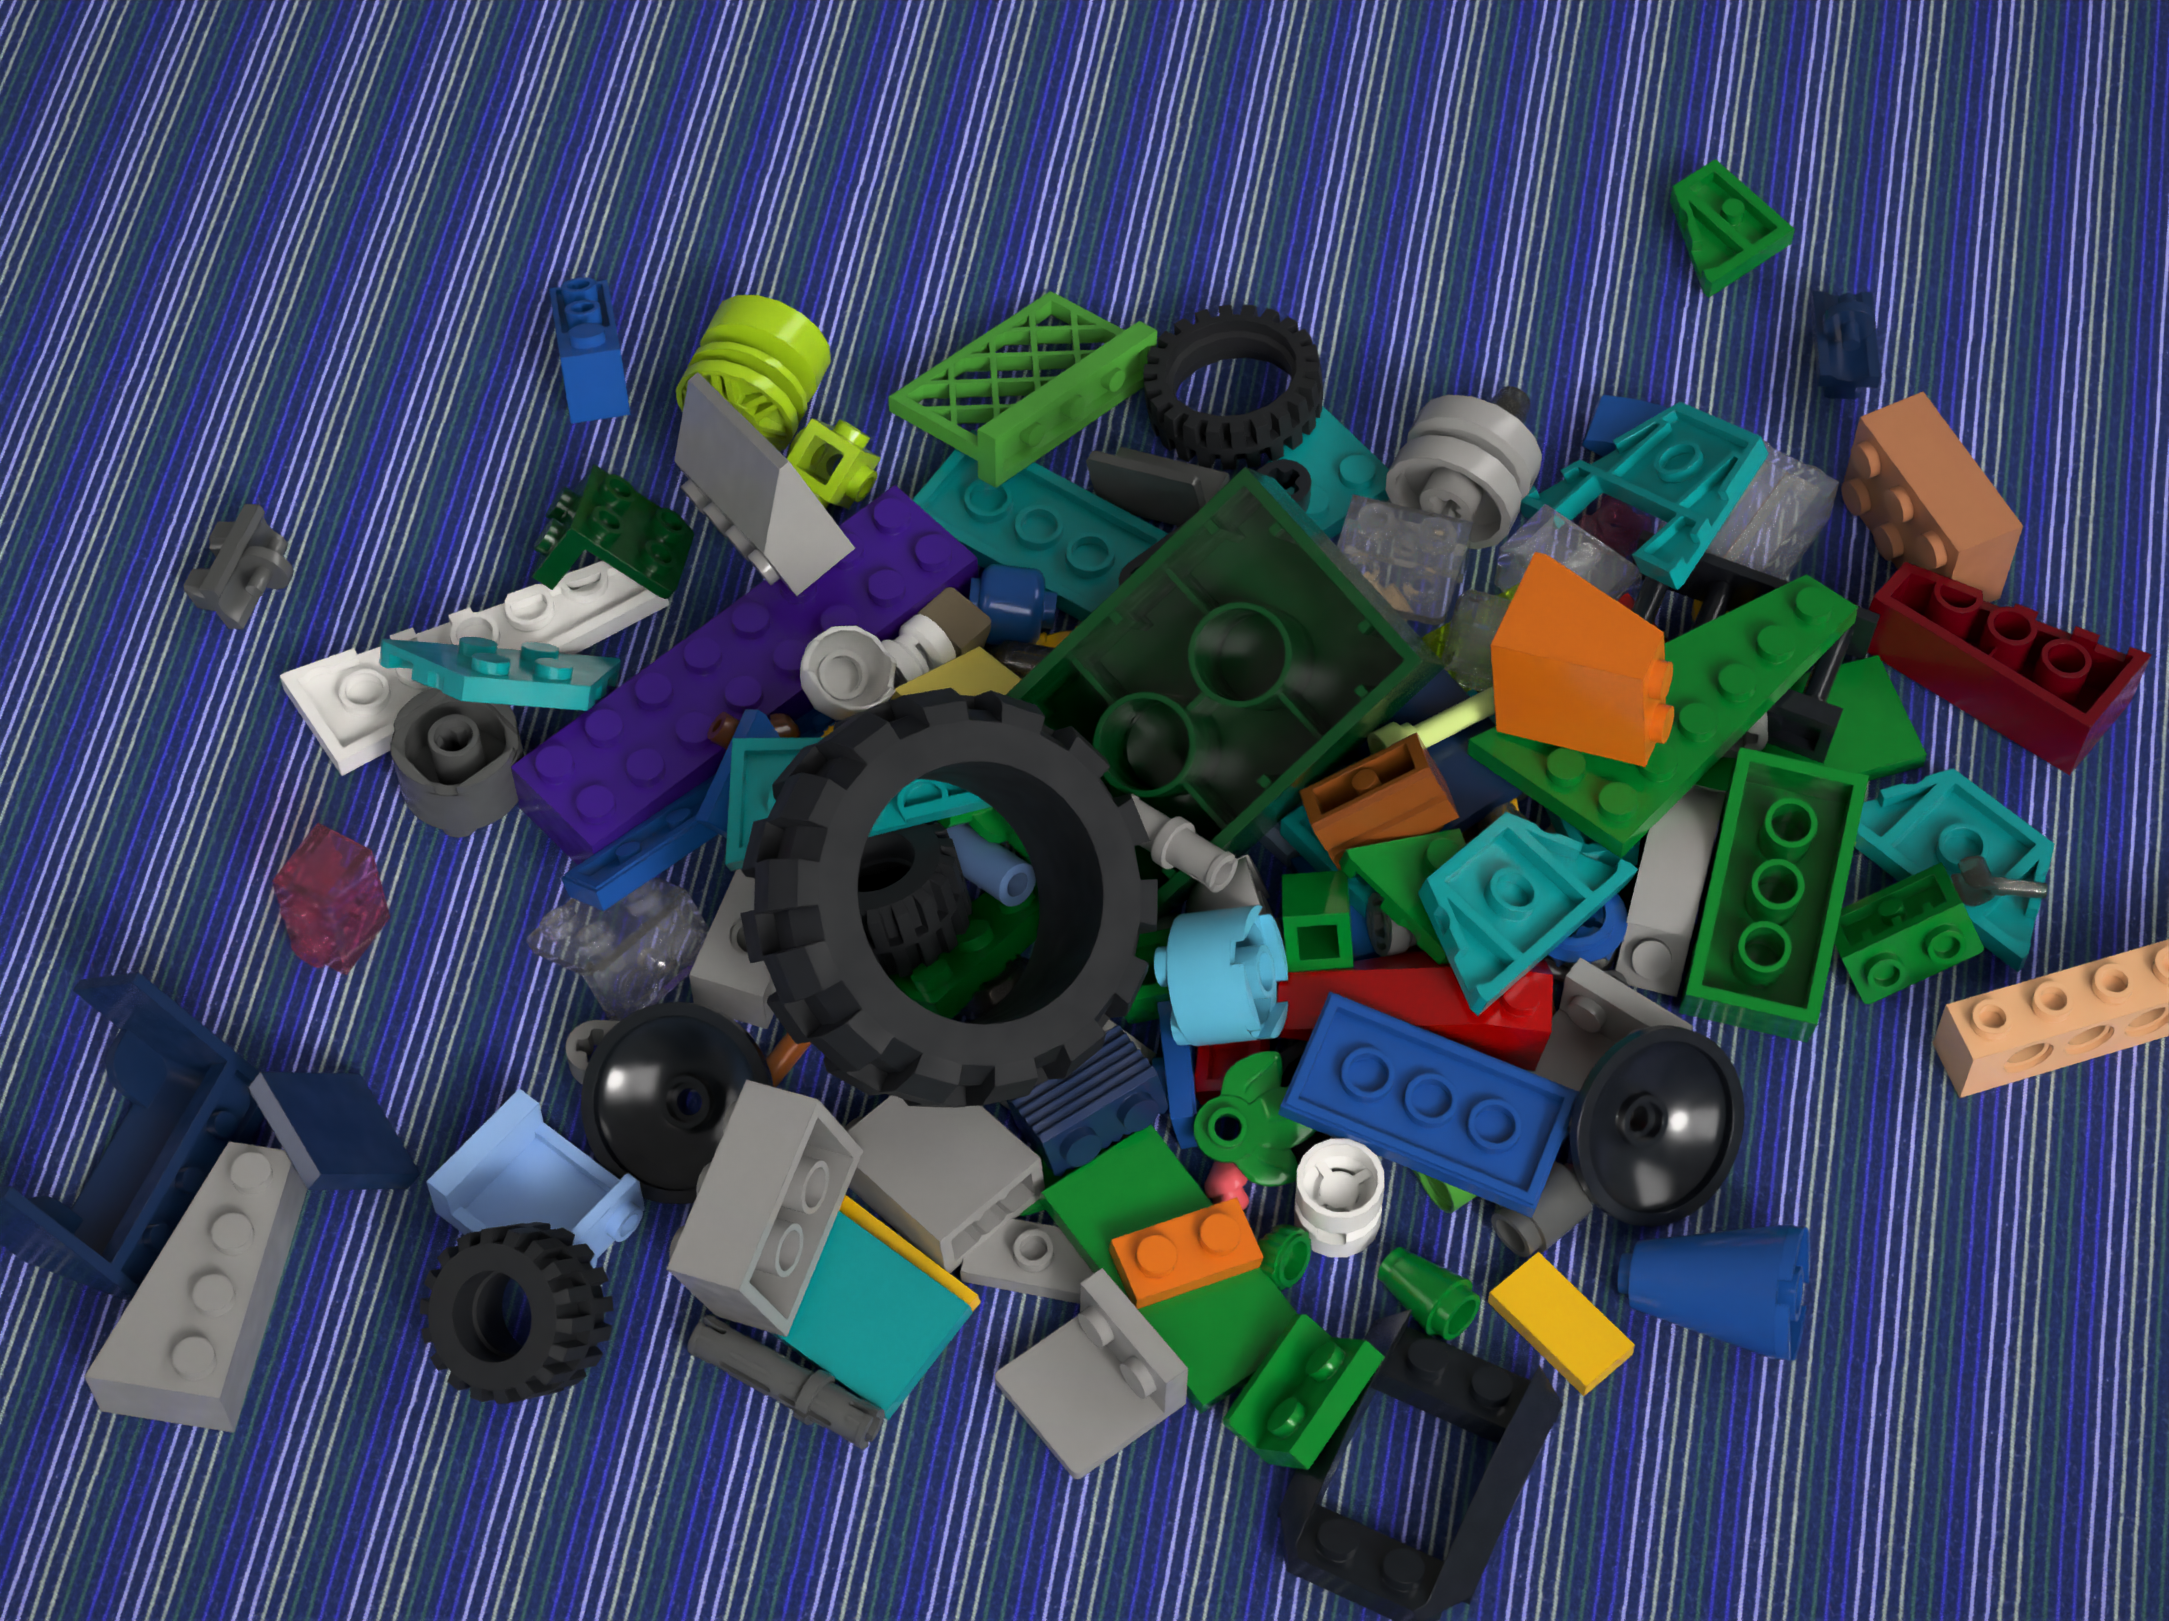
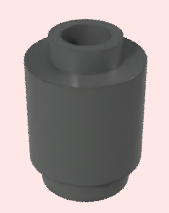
(1557, 1212)

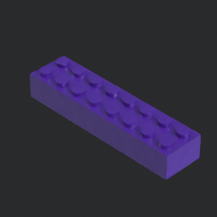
(651, 733)

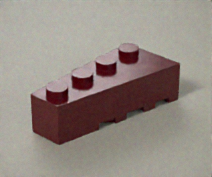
(2003, 665)

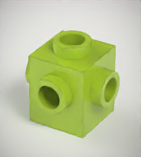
(816, 451)

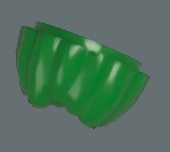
(1285, 1254)

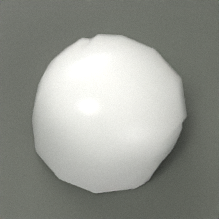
(847, 672)

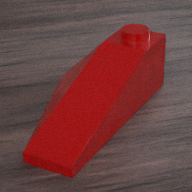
(1430, 997)

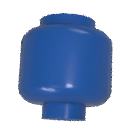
(1014, 602)

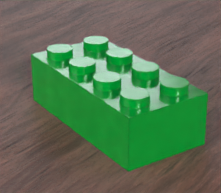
(1774, 895)

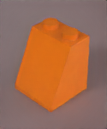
(1579, 668)

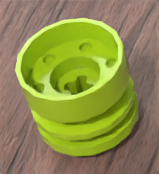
(762, 363)

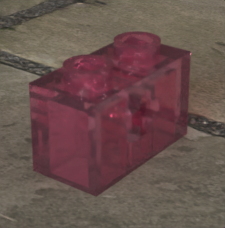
(331, 899)

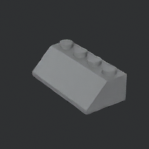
(754, 493)

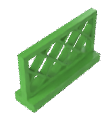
(1052, 406)

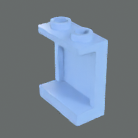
(529, 1173)

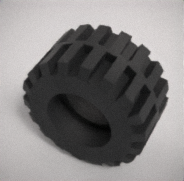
(912, 897)
(470, 1323)

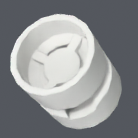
(1339, 1197)

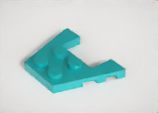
(1674, 468)

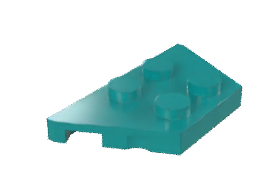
(505, 676)
(1952, 820)
(1513, 902)

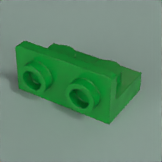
(1905, 934)
(1301, 1393)

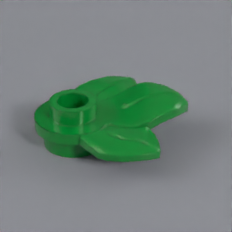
(1253, 1098)

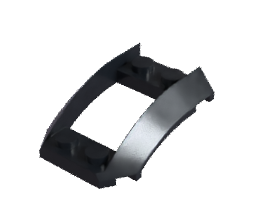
(1459, 1390)

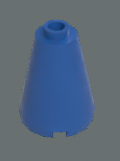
(1725, 1285)

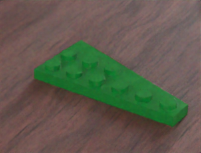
(1719, 689)

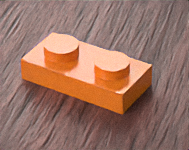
(1185, 1253)

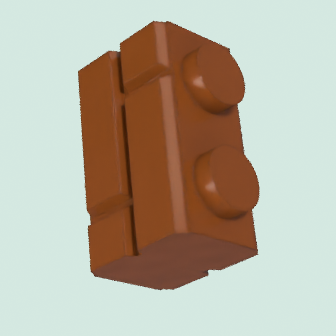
(1380, 799)

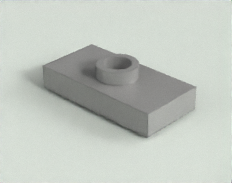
(1028, 1261)

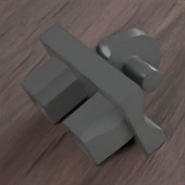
(245, 564)

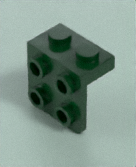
(616, 527)

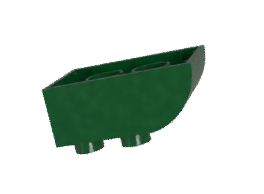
(1231, 671)

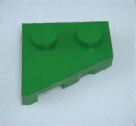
(1725, 226)
(1398, 872)

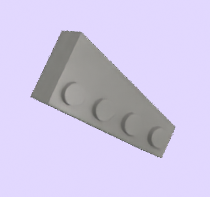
(206, 1302)

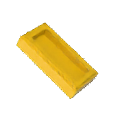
(1561, 1323)

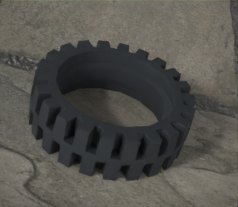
(1233, 338)

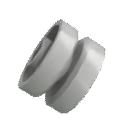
(1466, 464)

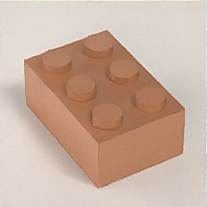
(1929, 497)

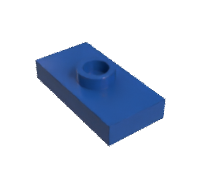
(1177, 1079)

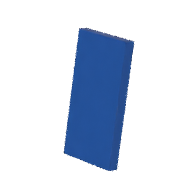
(1430, 1104)

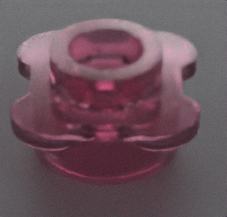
(1620, 539)

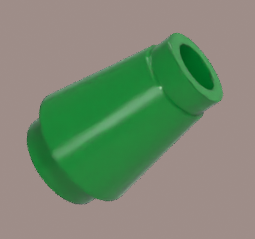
(1438, 1297)

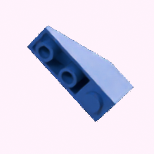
(589, 350)

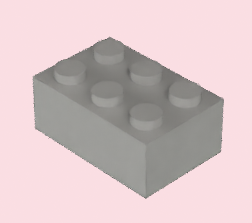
(764, 1207)

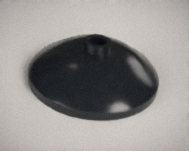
(640, 1087)
(1680, 1132)

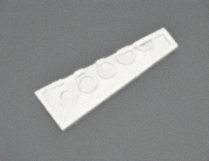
(355, 700)

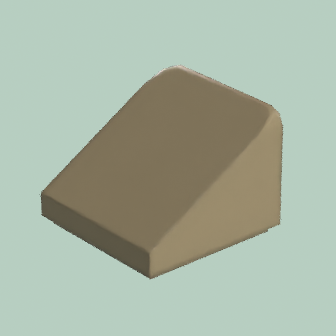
(959, 619)

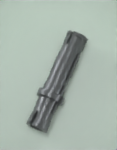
(806, 1393)

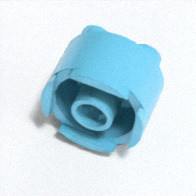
(1223, 976)

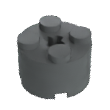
(456, 761)

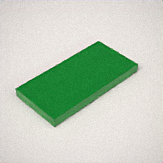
(1871, 734)
(1214, 1329)

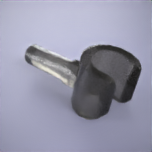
(1978, 886)

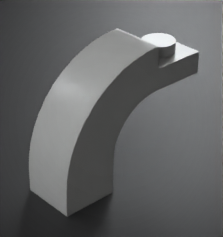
(1669, 892)

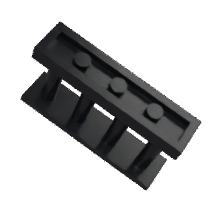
(1797, 720)

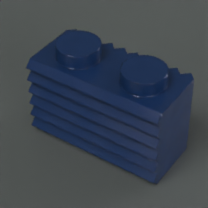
(1092, 1106)

